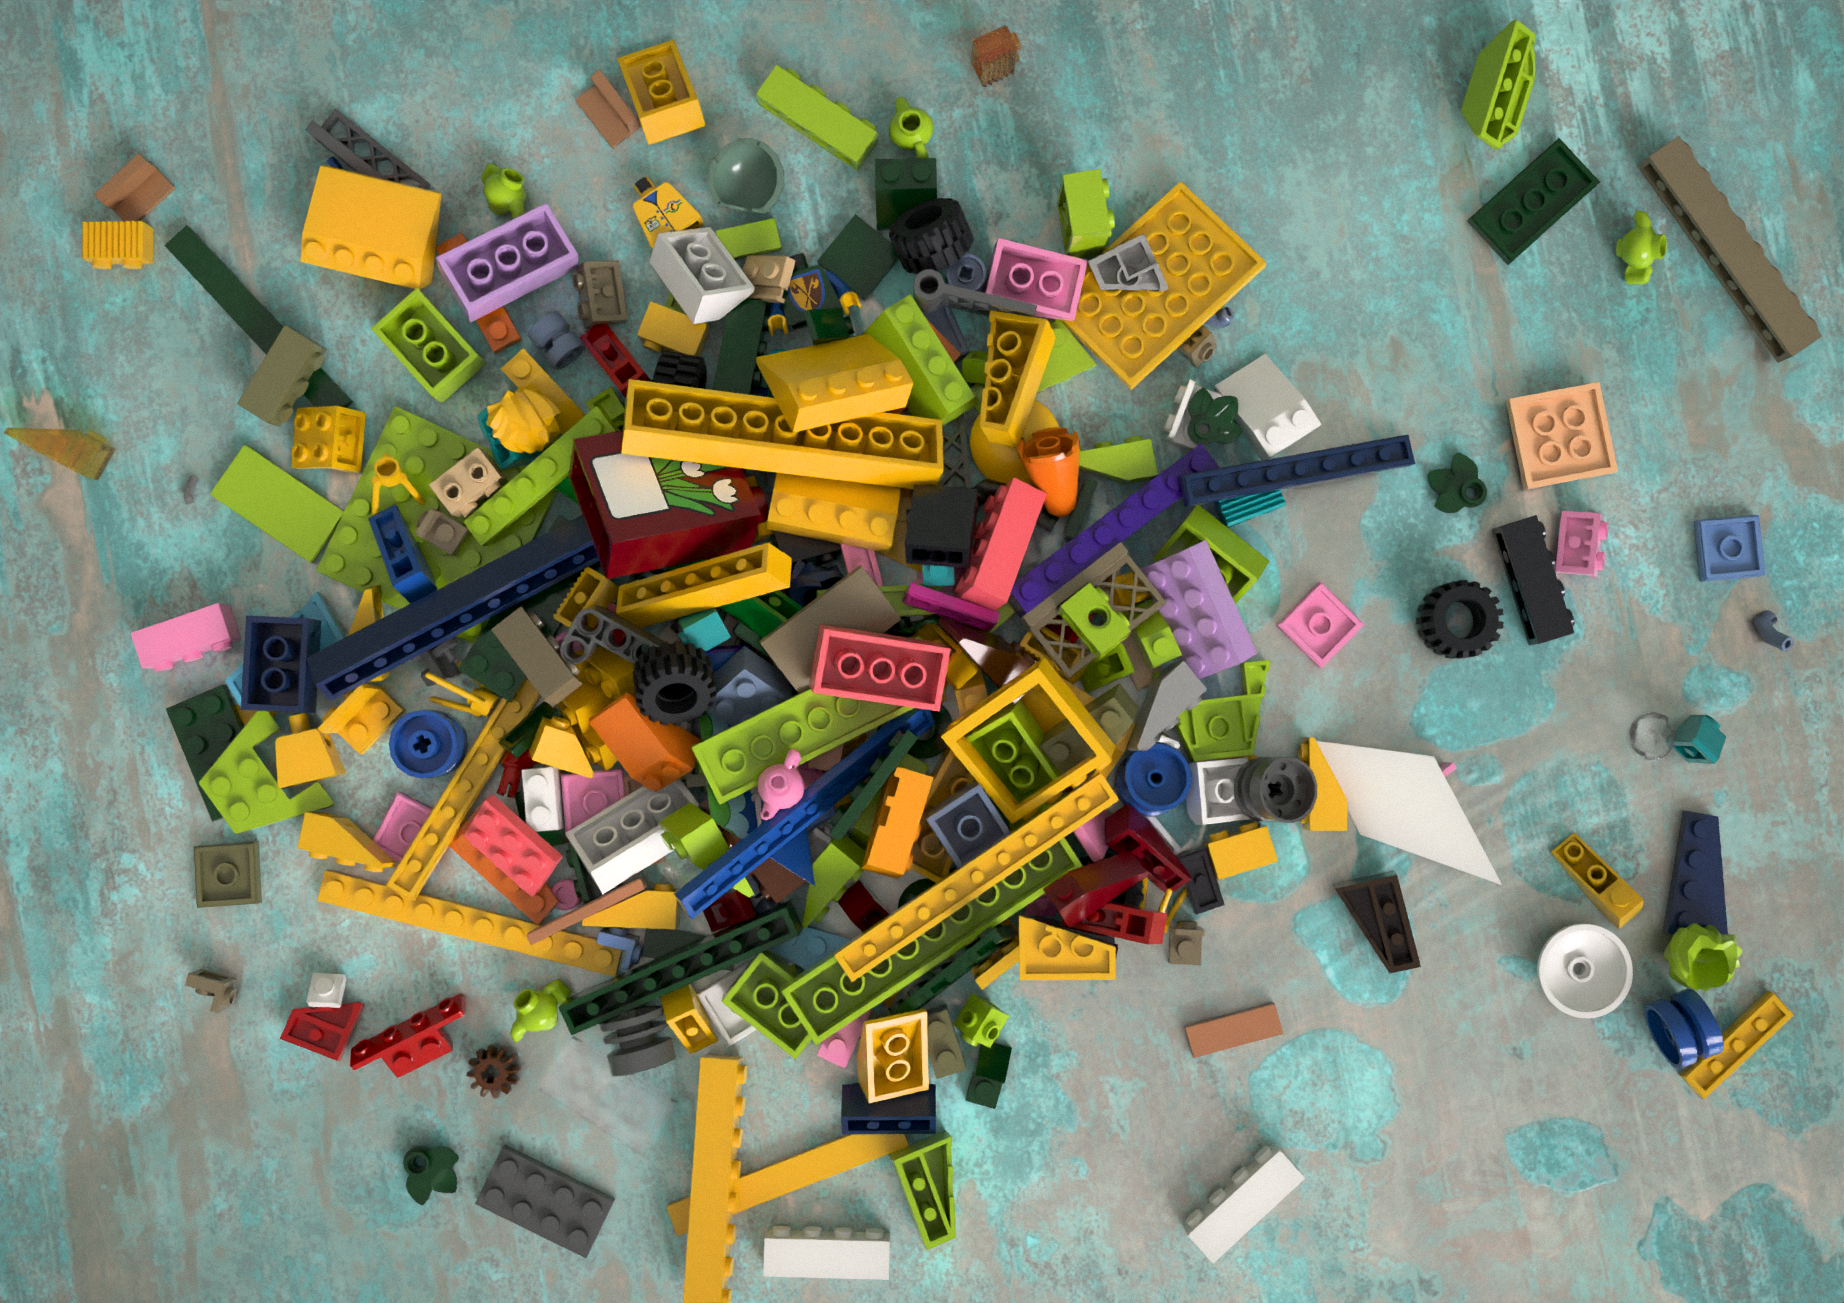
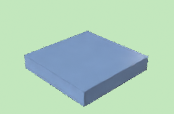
(1729, 548)

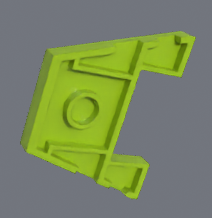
(1226, 724)
(246, 789)

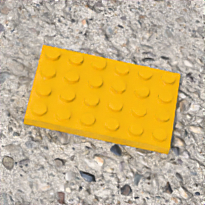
(1203, 270)

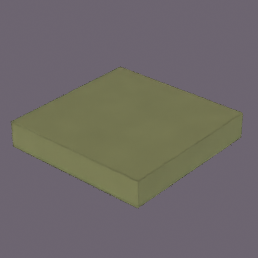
(227, 874)

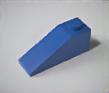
(402, 555)

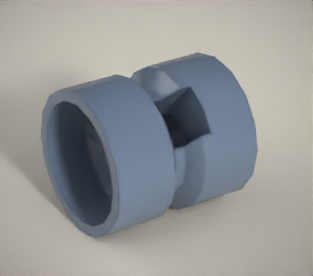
(967, 273)
(553, 336)

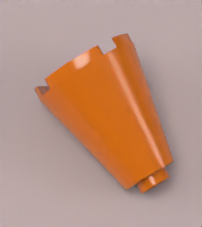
(1053, 467)

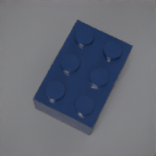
(276, 664)

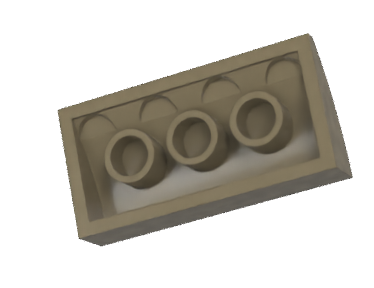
(849, 603)

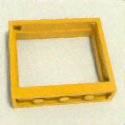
(1070, 706)

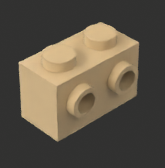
(468, 483)

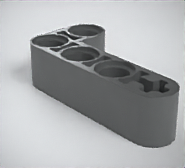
(604, 636)

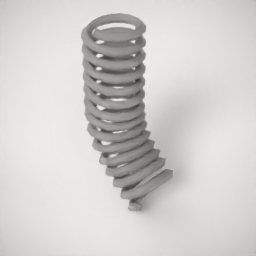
(188, 494)

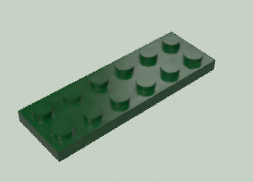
(490, 661)

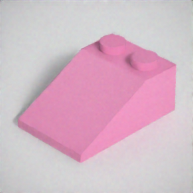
(1037, 278)

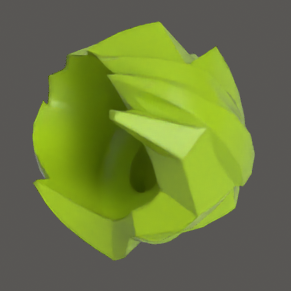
(1702, 957)

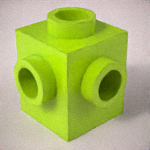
(980, 1021)

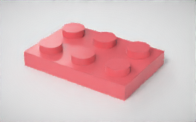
(512, 845)

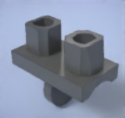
(439, 662)

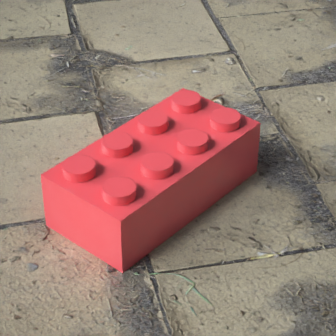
(1000, 544)
(879, 667)

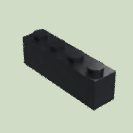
(1533, 580)

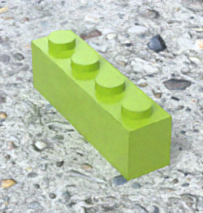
(817, 117)

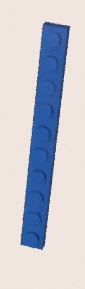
(789, 822)

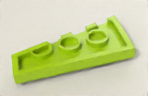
(1064, 362)

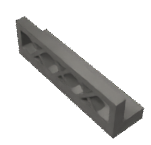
(348, 155)

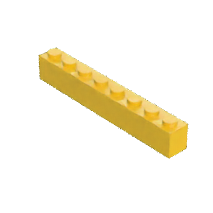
(714, 1179)

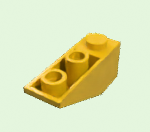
(1331, 803)
(340, 838)
(1598, 881)

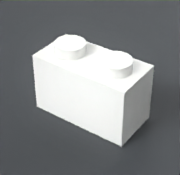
(543, 798)

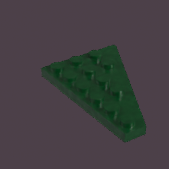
(948, 973)

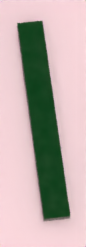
(245, 308)

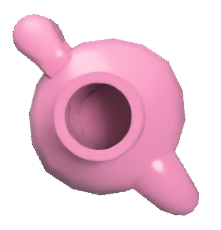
(780, 785)

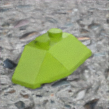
(1501, 85)

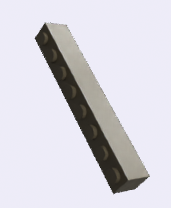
(1729, 250)

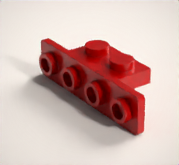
(412, 1041)

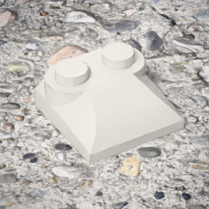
(1212, 791)

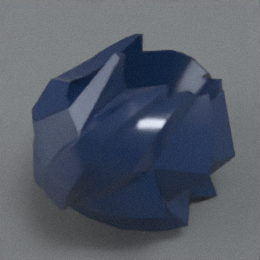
(808, 579)

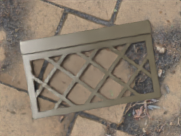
(1096, 575)

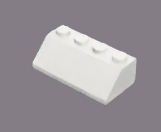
(627, 834)

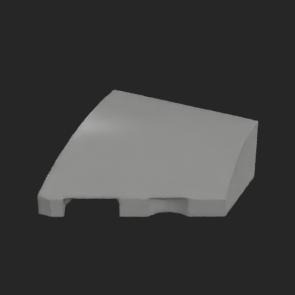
(1128, 267)

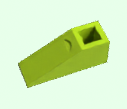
(1122, 462)
(831, 871)

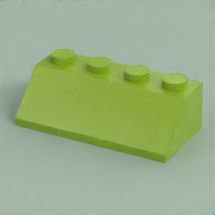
(938, 385)

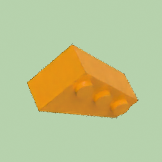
(897, 823)

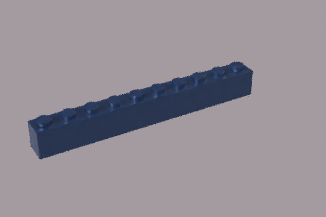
(453, 609)

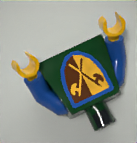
(809, 290)

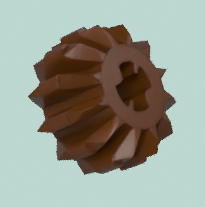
(487, 1081)

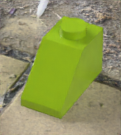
(1154, 638)

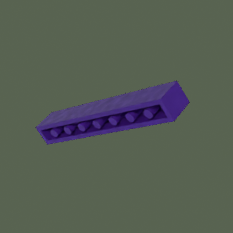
(1106, 532)

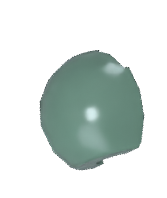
(746, 177)

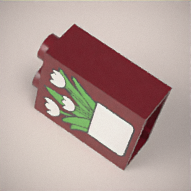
(658, 509)

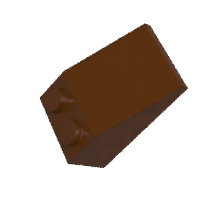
(990, 652)

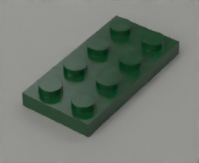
(205, 730)
(864, 792)

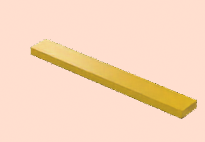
(460, 795)
(799, 1171)

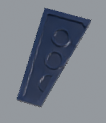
(1697, 876)

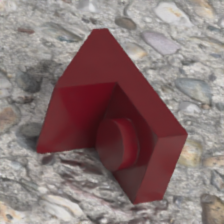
(729, 910)

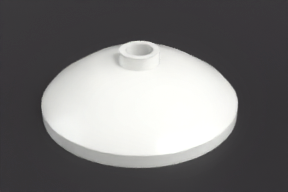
(1603, 976)

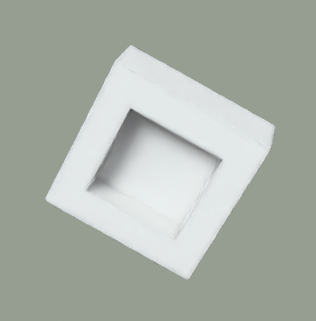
(326, 990)

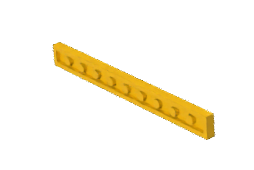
(975, 877)
(467, 922)

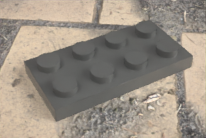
(545, 1201)

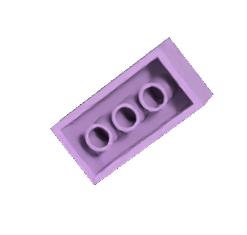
(507, 262)
(1200, 610)

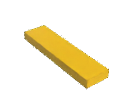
(1740, 1042)

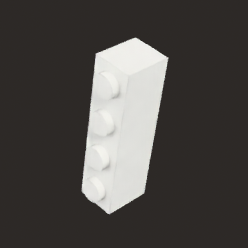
(1243, 1202)
(827, 1253)

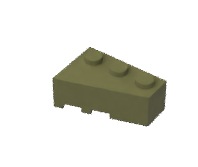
(1113, 713)

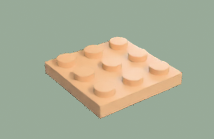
(1561, 436)

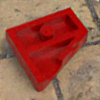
(323, 1028)

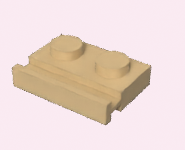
(769, 276)

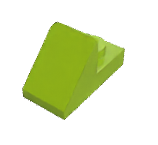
(1107, 670)

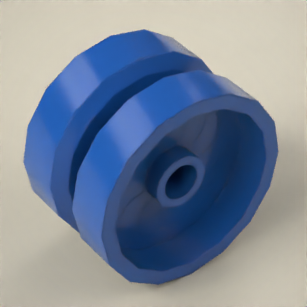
(410, 748)
(1170, 781)
(1684, 1028)

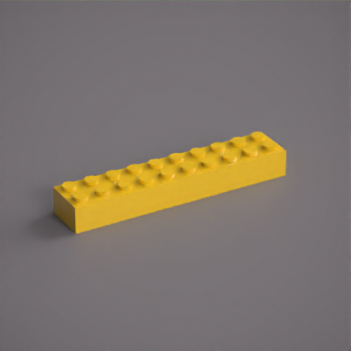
(754, 435)

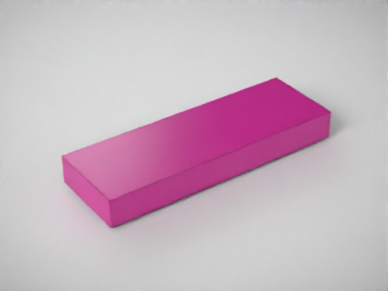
(950, 607)

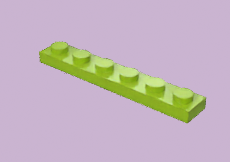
(534, 480)

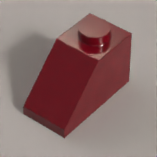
(862, 906)

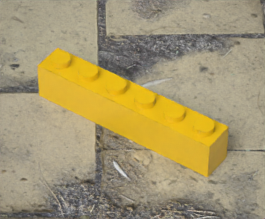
(704, 585)

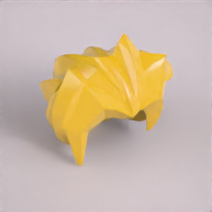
(524, 420)

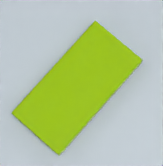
(278, 503)

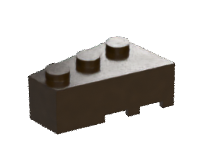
(1383, 918)

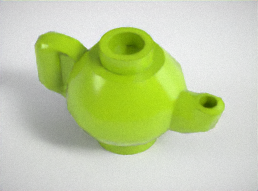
(911, 128)
(504, 190)
(1640, 249)
(538, 1008)

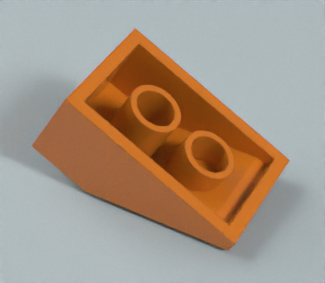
(645, 748)

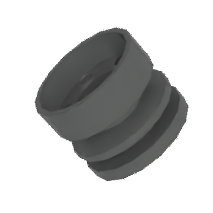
(1275, 789)
(637, 1041)

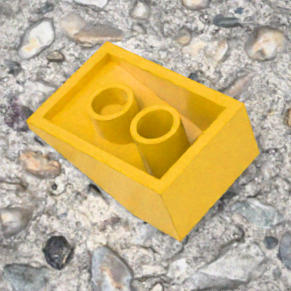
(661, 92)
(893, 1056)

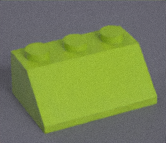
(1235, 558)

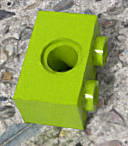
(1098, 639)

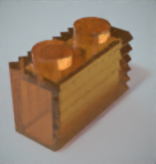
(995, 55)

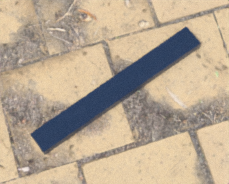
(1296, 470)

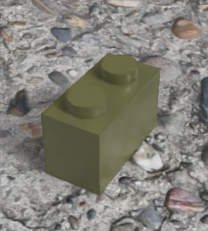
(943, 1043)

